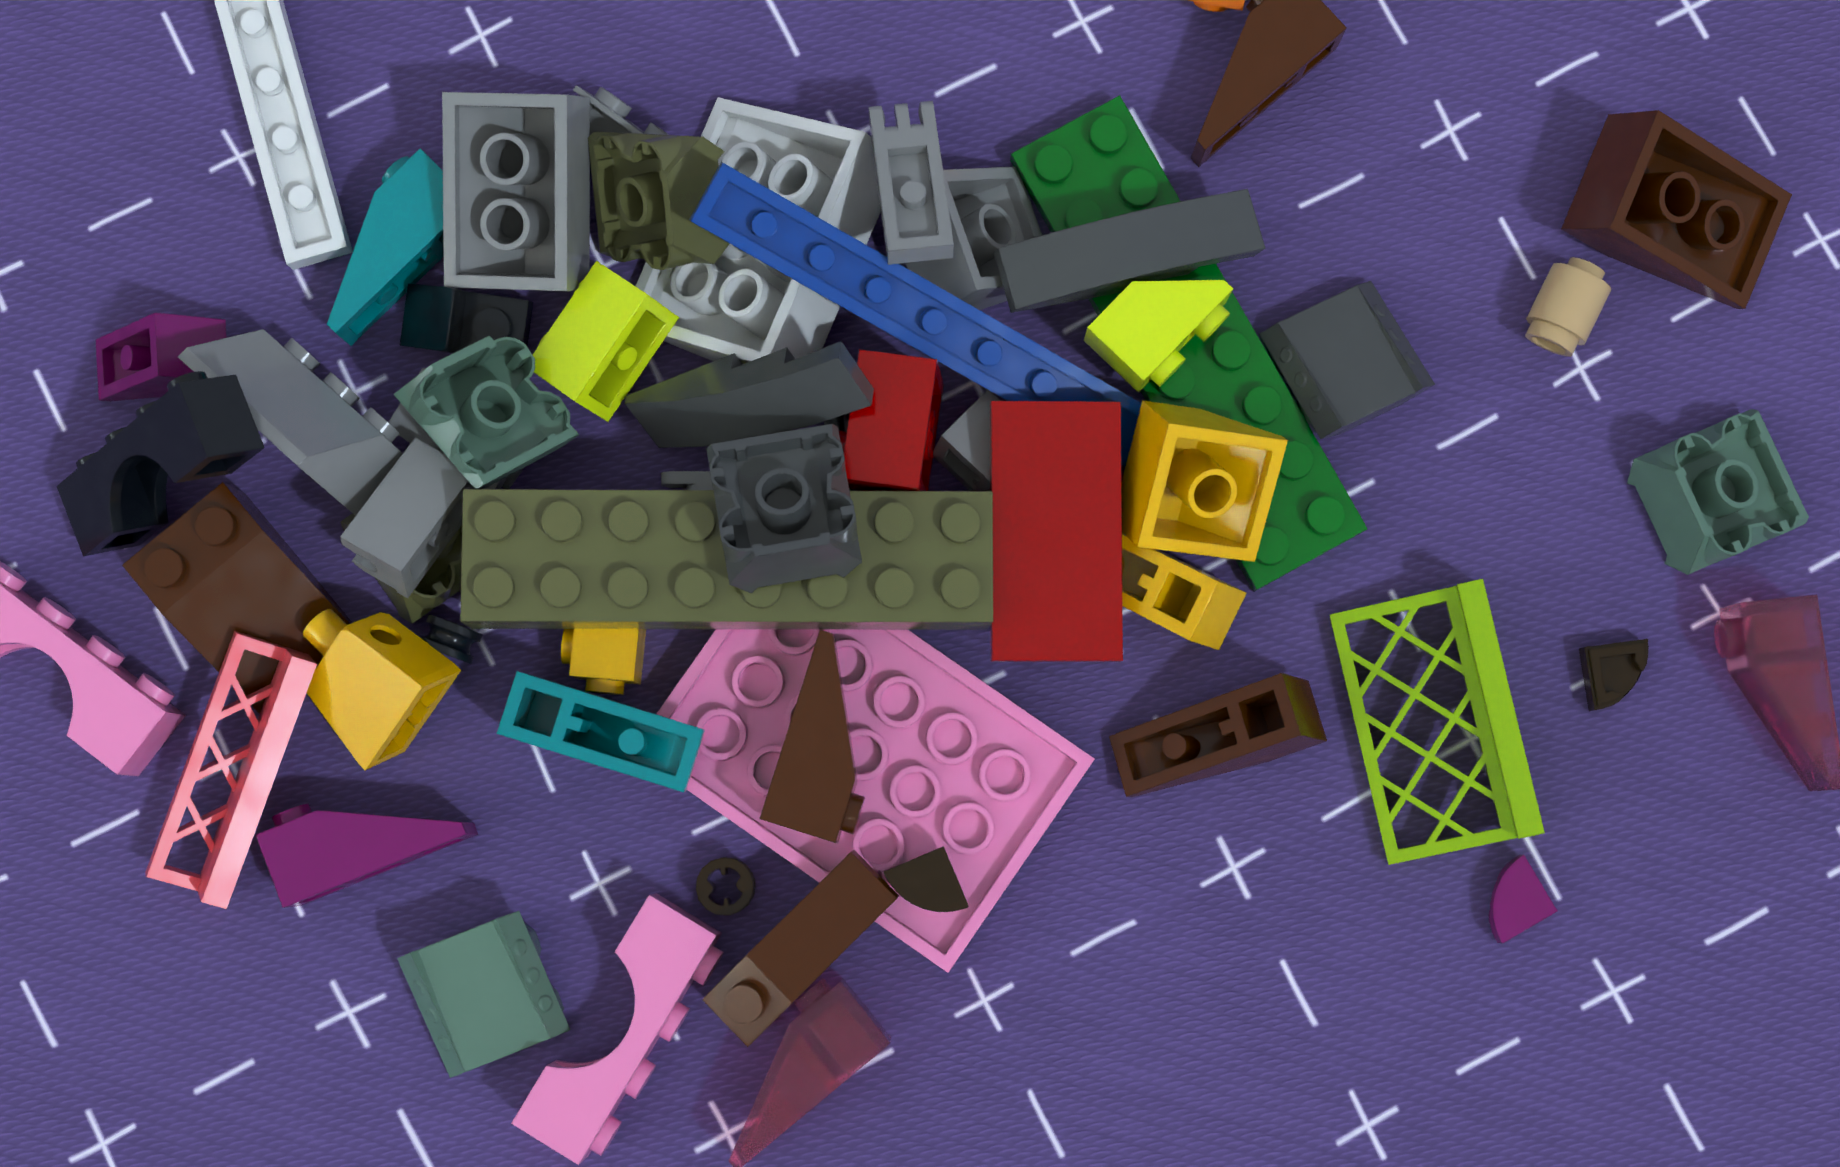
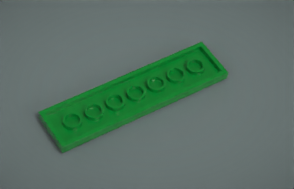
(1107, 169)

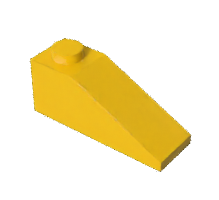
(1178, 595)

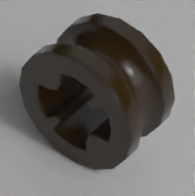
(706, 887)

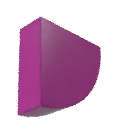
(1517, 900)

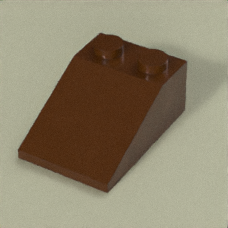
(1676, 207)
(228, 573)

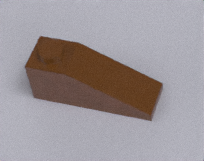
(1272, 54)
(1219, 735)
(816, 764)
(800, 948)

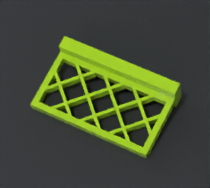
(1491, 709)

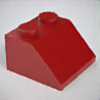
(895, 437)

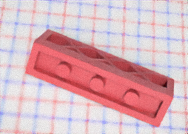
(255, 776)

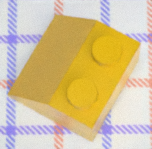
(1198, 482)

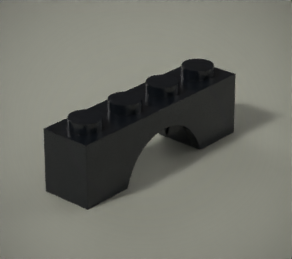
(188, 433)

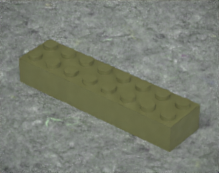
(662, 564)

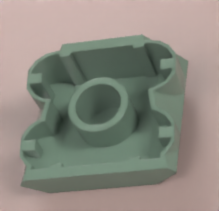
(488, 410)
(1717, 492)
(485, 993)

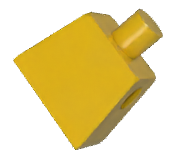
(375, 682)

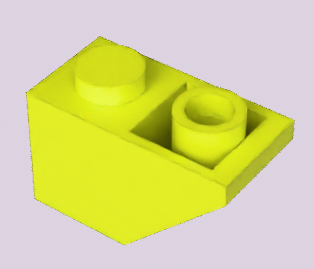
(1153, 322)

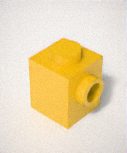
(604, 657)

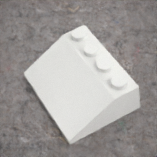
(739, 299)

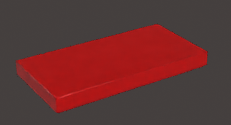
(1056, 531)

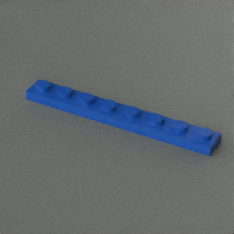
(896, 298)

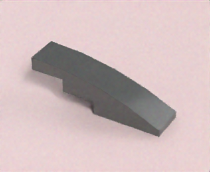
(1126, 248)
(752, 398)

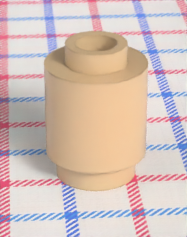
(1567, 306)

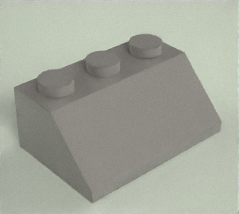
(516, 190)
(304, 415)

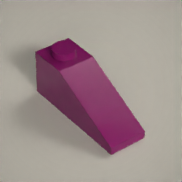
(332, 850)

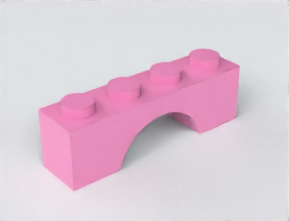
(113, 711)
(576, 1100)

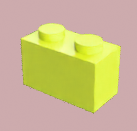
(602, 341)

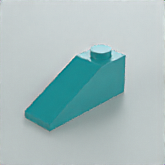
(394, 247)
(600, 731)

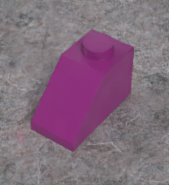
(144, 354)

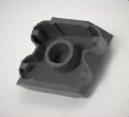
(1346, 360)
(784, 507)

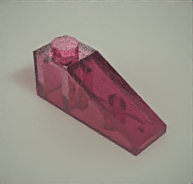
(1782, 670)
(816, 1055)

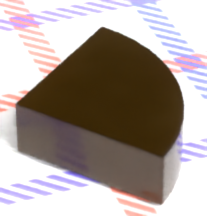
(1612, 671)
(928, 882)

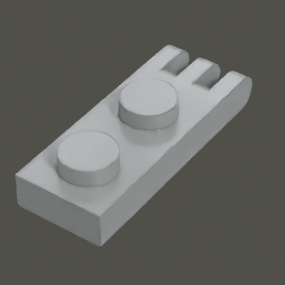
(911, 185)

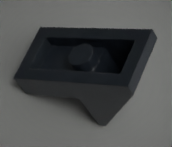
(453, 318)

